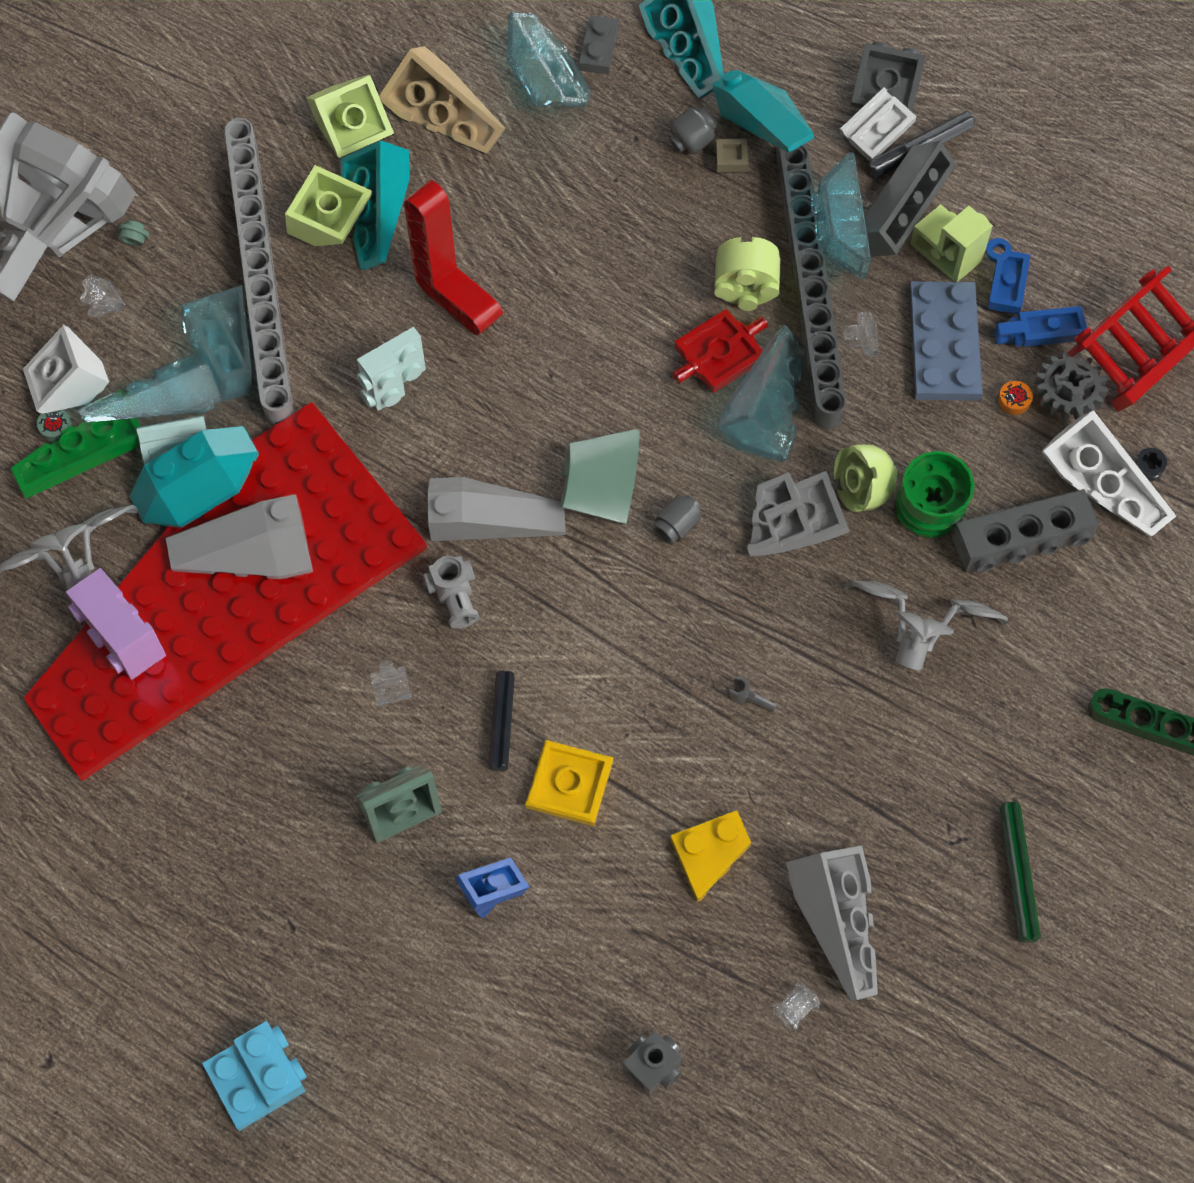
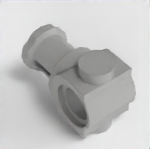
(453, 591)

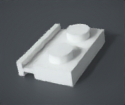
(877, 124)

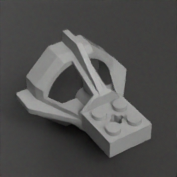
(41, 214)

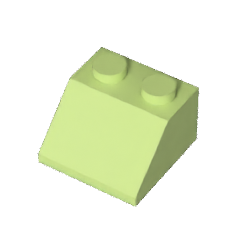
(325, 208)

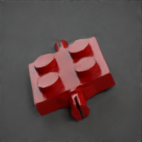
(719, 350)

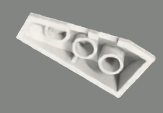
(1095, 461)

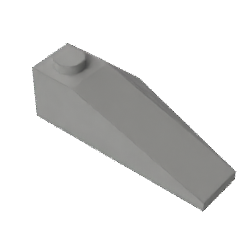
(479, 510)
(253, 541)

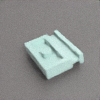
(162, 437)

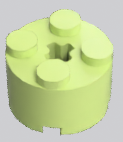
(747, 272)

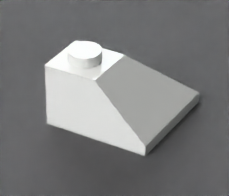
(64, 373)

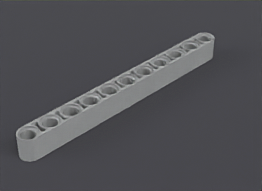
(248, 201)

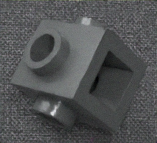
(649, 1075)

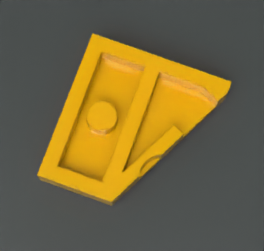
(710, 850)

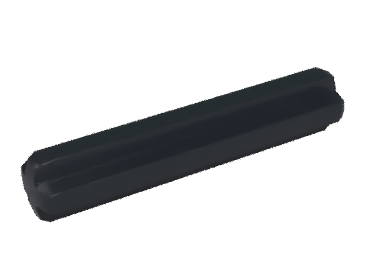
(501, 721)

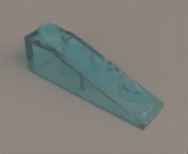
(176, 389)
(763, 404)

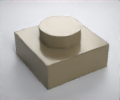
(732, 155)

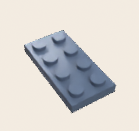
(945, 341)

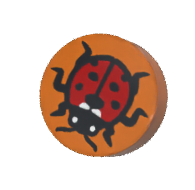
(1015, 397)

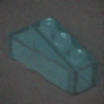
(220, 338)

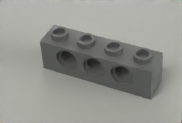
(1070, 510)

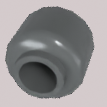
(692, 131)

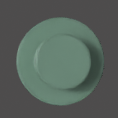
(132, 233)

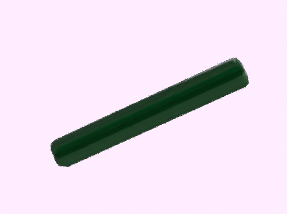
(1020, 872)

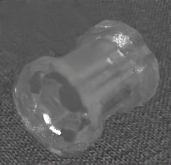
(795, 1006)

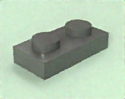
(599, 44)

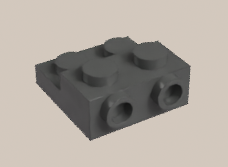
(888, 68)

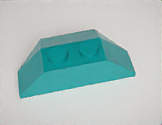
(194, 476)

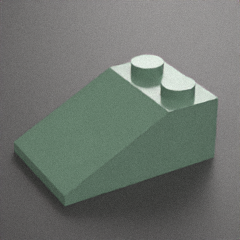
(399, 802)

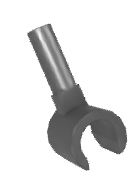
(748, 695)

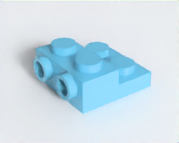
(255, 1075)

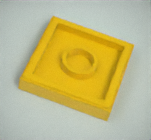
(569, 783)

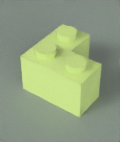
(952, 240)

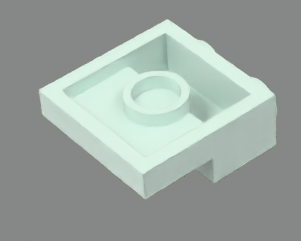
(389, 367)

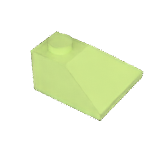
(350, 115)

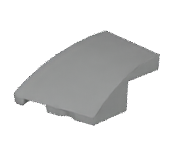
(795, 514)

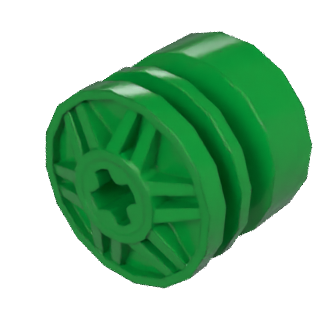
(935, 477)

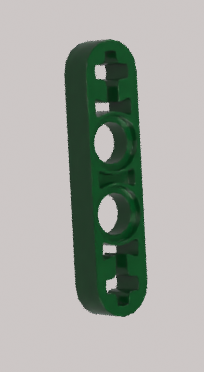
(1157, 716)

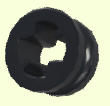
(1159, 462)

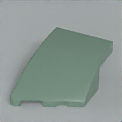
(601, 475)

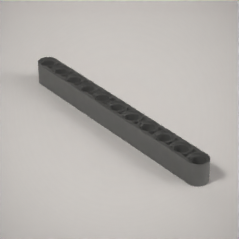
(811, 283)

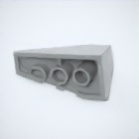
(833, 900)

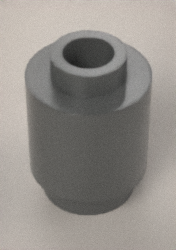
(677, 519)

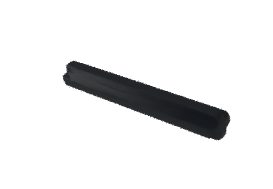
(942, 132)

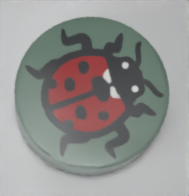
(52, 424)

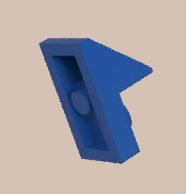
(492, 885)

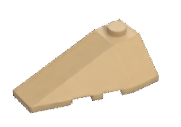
(435, 97)

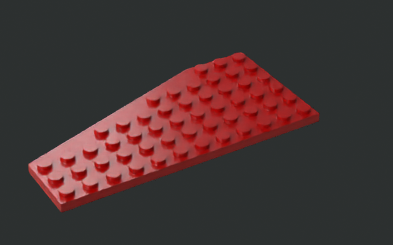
(223, 621)

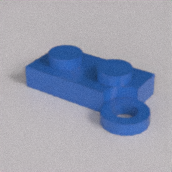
(1008, 277)

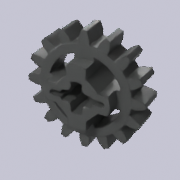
(1069, 388)

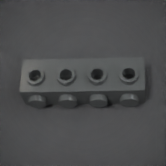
(907, 197)

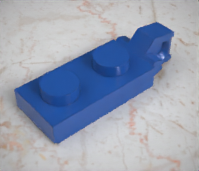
(1042, 327)

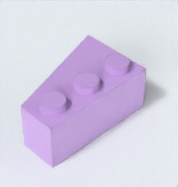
(114, 624)

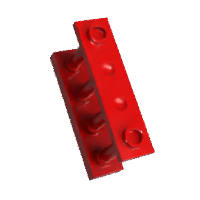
(1150, 369)

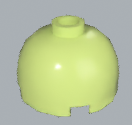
(865, 477)

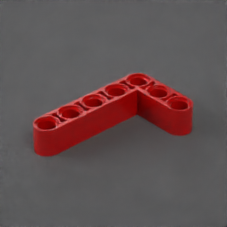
(435, 261)

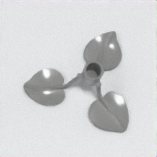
(75, 569)
(915, 645)

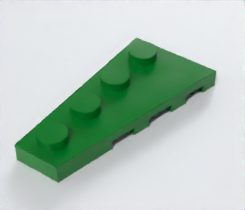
(75, 453)

